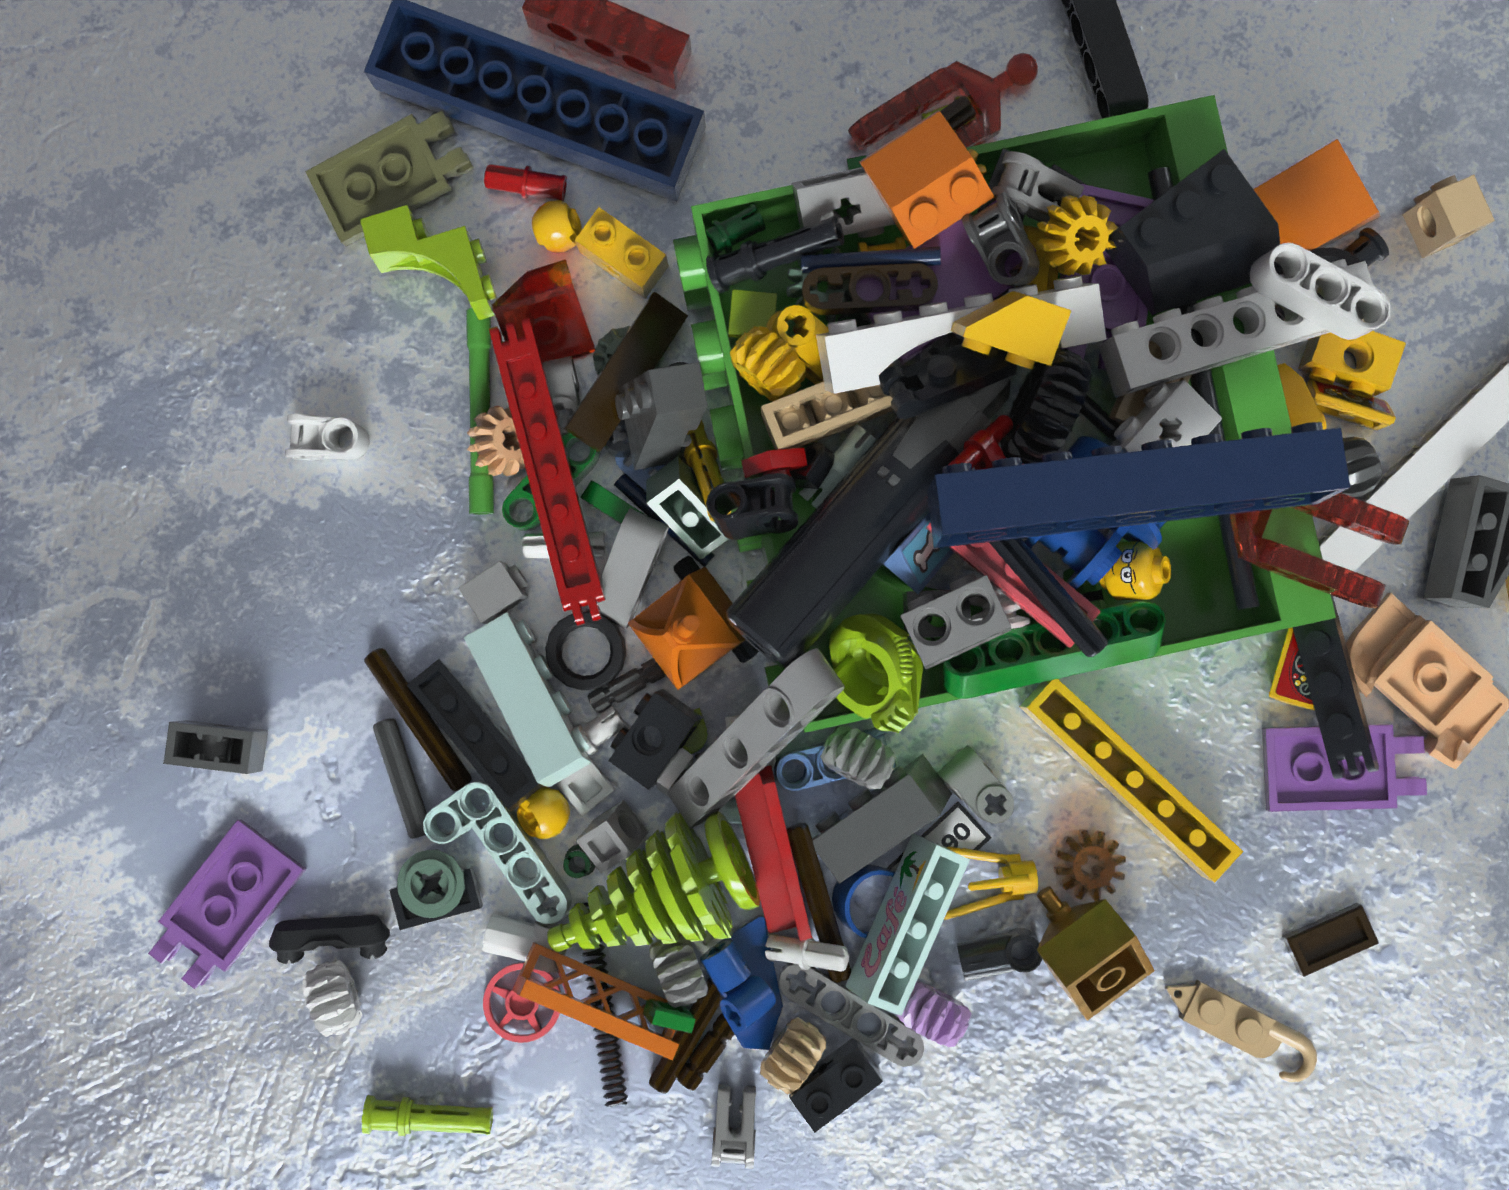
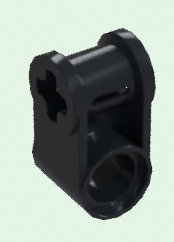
(756, 504)

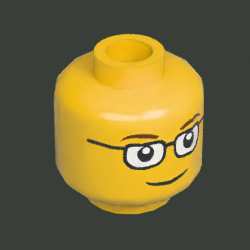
(1137, 572)

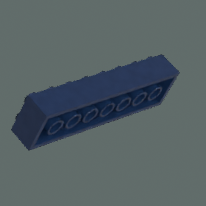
(535, 98)
(1137, 486)

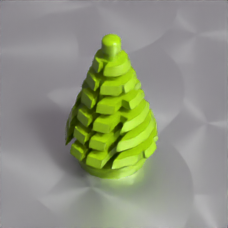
(666, 891)

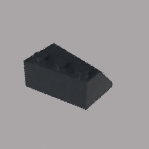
(1195, 238)

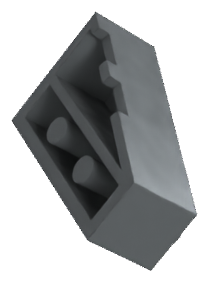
(660, 412)
(1471, 544)
(881, 818)

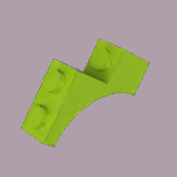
(403, 243)

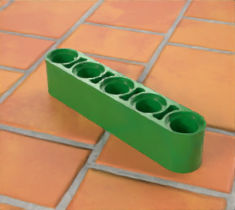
(1039, 665)

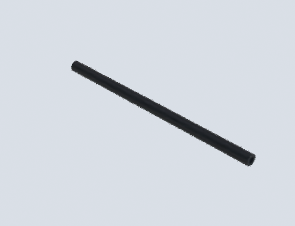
(1203, 383)

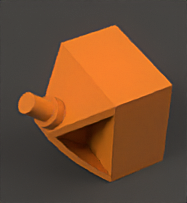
(688, 628)

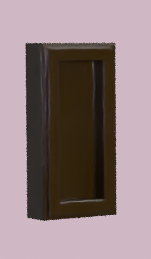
(1330, 939)

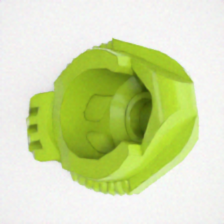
(877, 670)

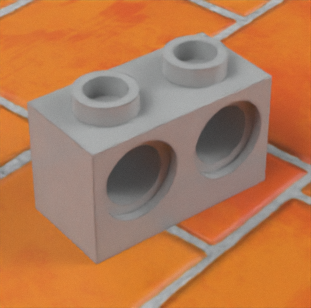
(960, 632)

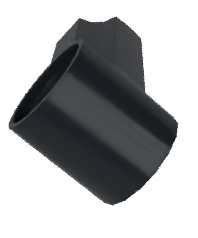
(993, 955)

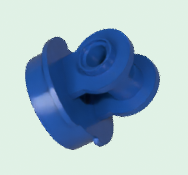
(1090, 551)

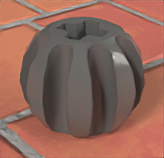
(1362, 466)

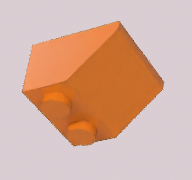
(926, 179)

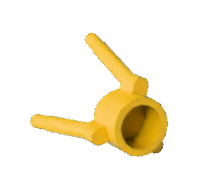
(1014, 879)

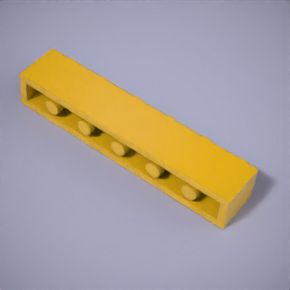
(1131, 779)

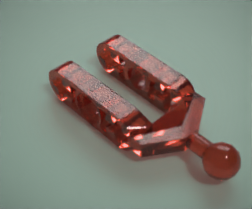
(939, 85)
(1313, 571)

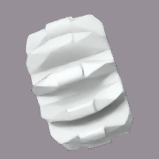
(332, 998)

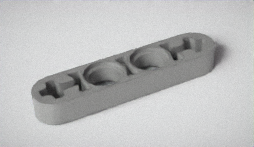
(847, 1018)

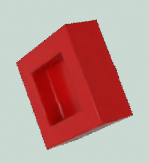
(774, 462)

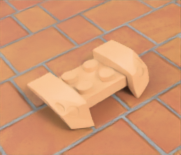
(1426, 679)

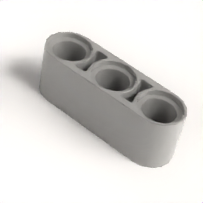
(630, 566)

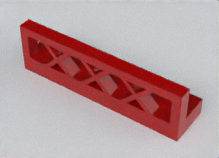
(772, 855)

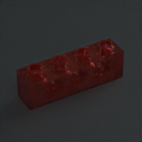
(614, 36)

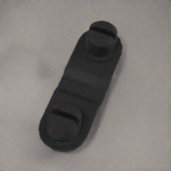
(294, 937)

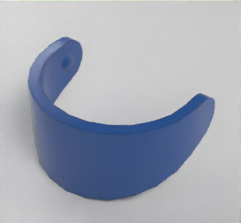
(843, 892)

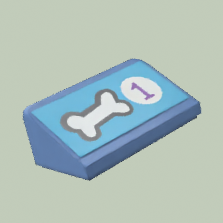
(916, 557)

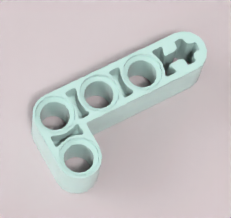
(505, 855)

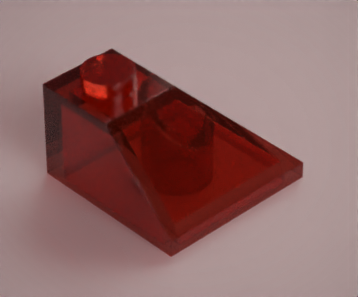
(554, 308)

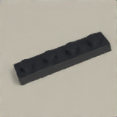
(474, 735)

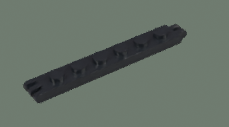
(1335, 696)

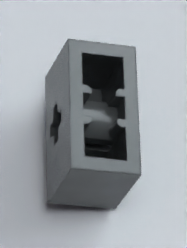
(215, 746)

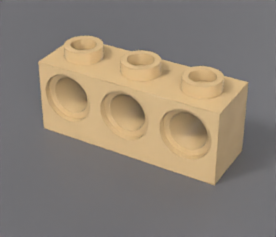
(819, 413)

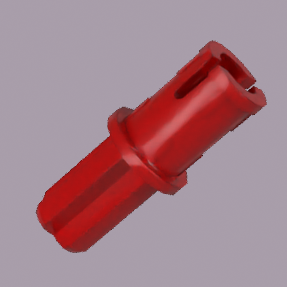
(525, 182)

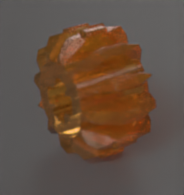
(1101, 873)

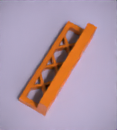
(589, 1014)

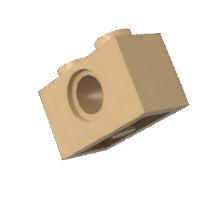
(1447, 214)

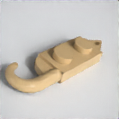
(1241, 1025)

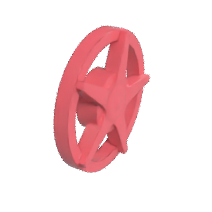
(516, 1007)

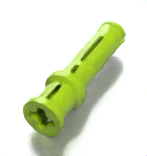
(407, 1116)

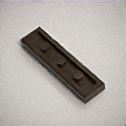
(635, 354)

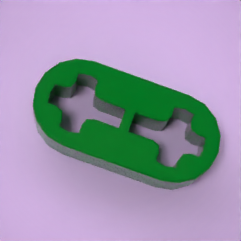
(606, 502)

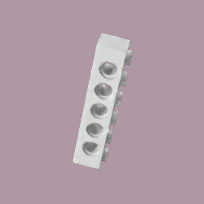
(1135, 368)

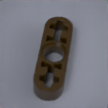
(834, 276)

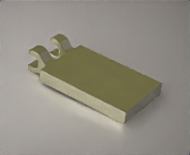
(387, 173)

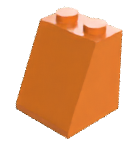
(1318, 199)

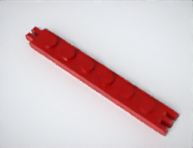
(548, 470)

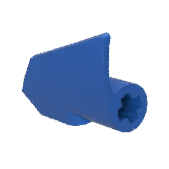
(746, 984)

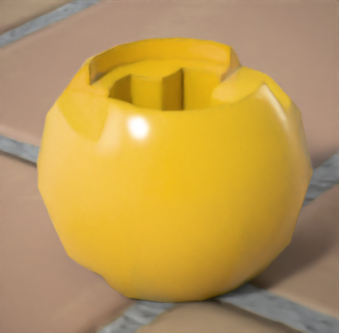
(556, 226)
(544, 813)

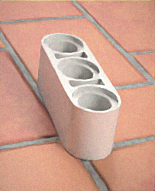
(1340, 290)

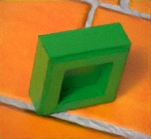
(666, 1016)

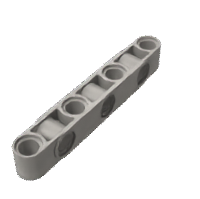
(756, 737)

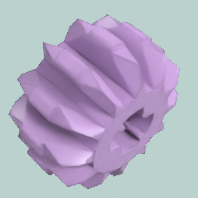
(936, 1015)

